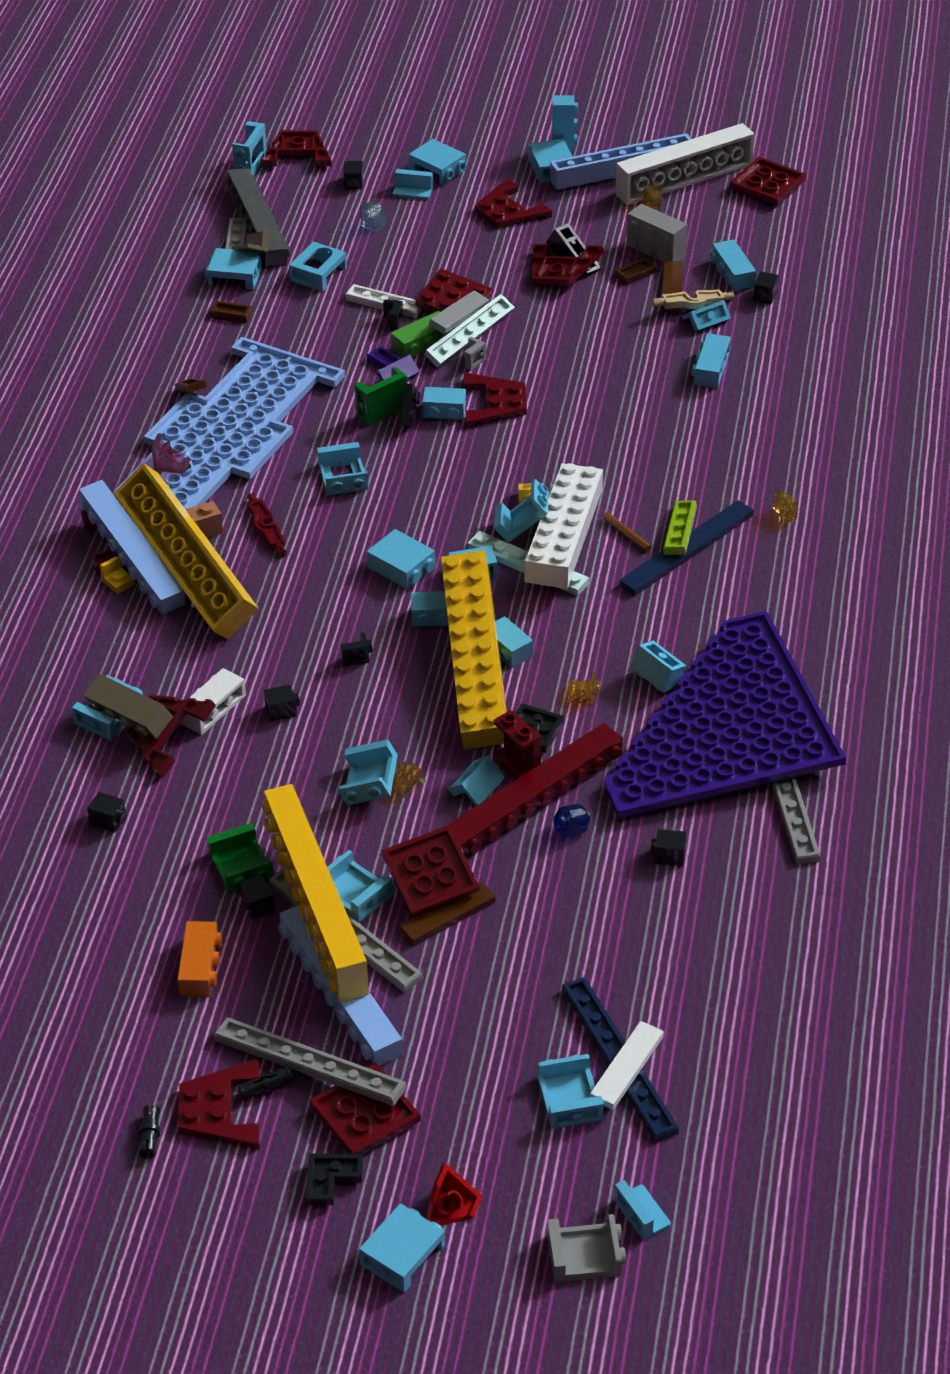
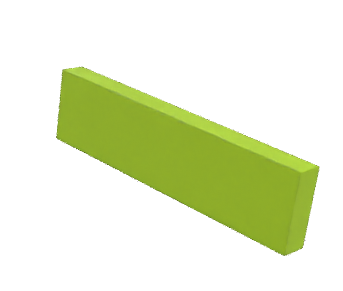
(680, 528)

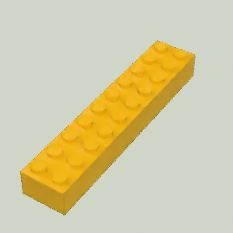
(186, 551)
(474, 648)
(316, 894)

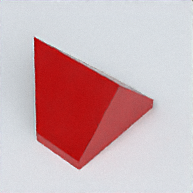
(452, 1198)

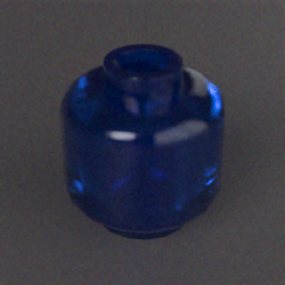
(571, 820)

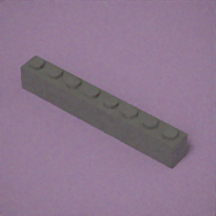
(257, 214)

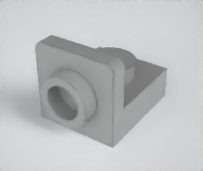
(475, 353)

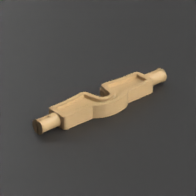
(700, 299)

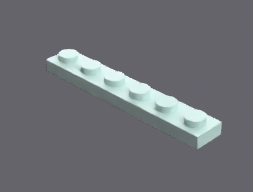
(472, 327)
(515, 558)

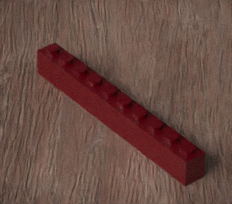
(536, 788)

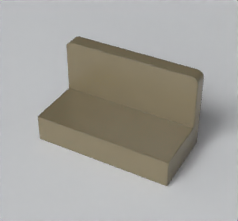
(255, 242)

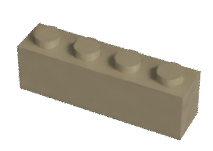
(127, 706)

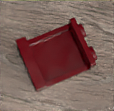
(521, 745)

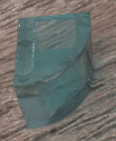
(373, 216)

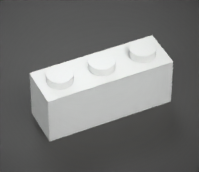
(225, 691)

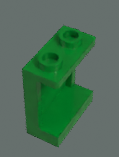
(380, 399)
(238, 856)

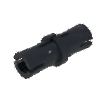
(265, 1083)
(149, 1131)

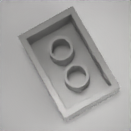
(656, 234)

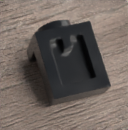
(393, 312)
(356, 652)

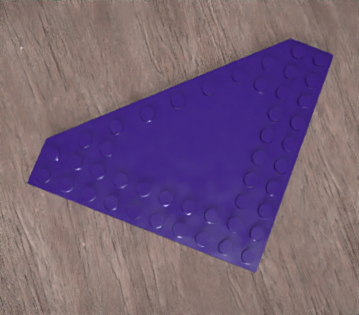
(727, 725)

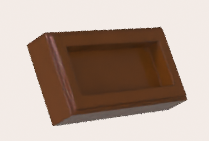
(635, 271)
(231, 311)
(190, 385)

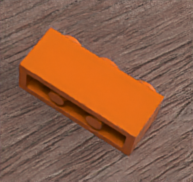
(199, 959)

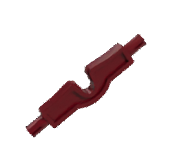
(262, 526)

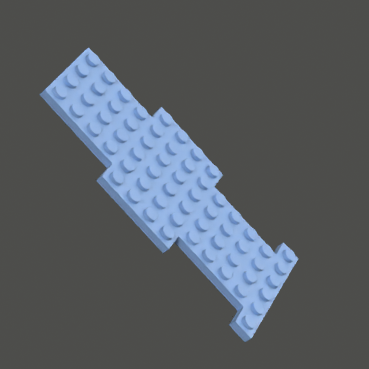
(238, 420)

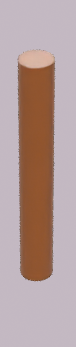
(627, 532)

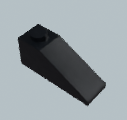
(566, 243)

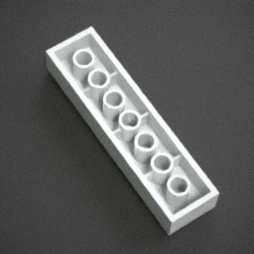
(685, 163)
(565, 527)

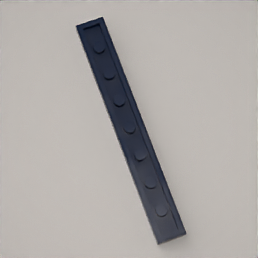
(699, 539)
(609, 1043)

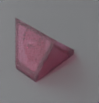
(166, 458)

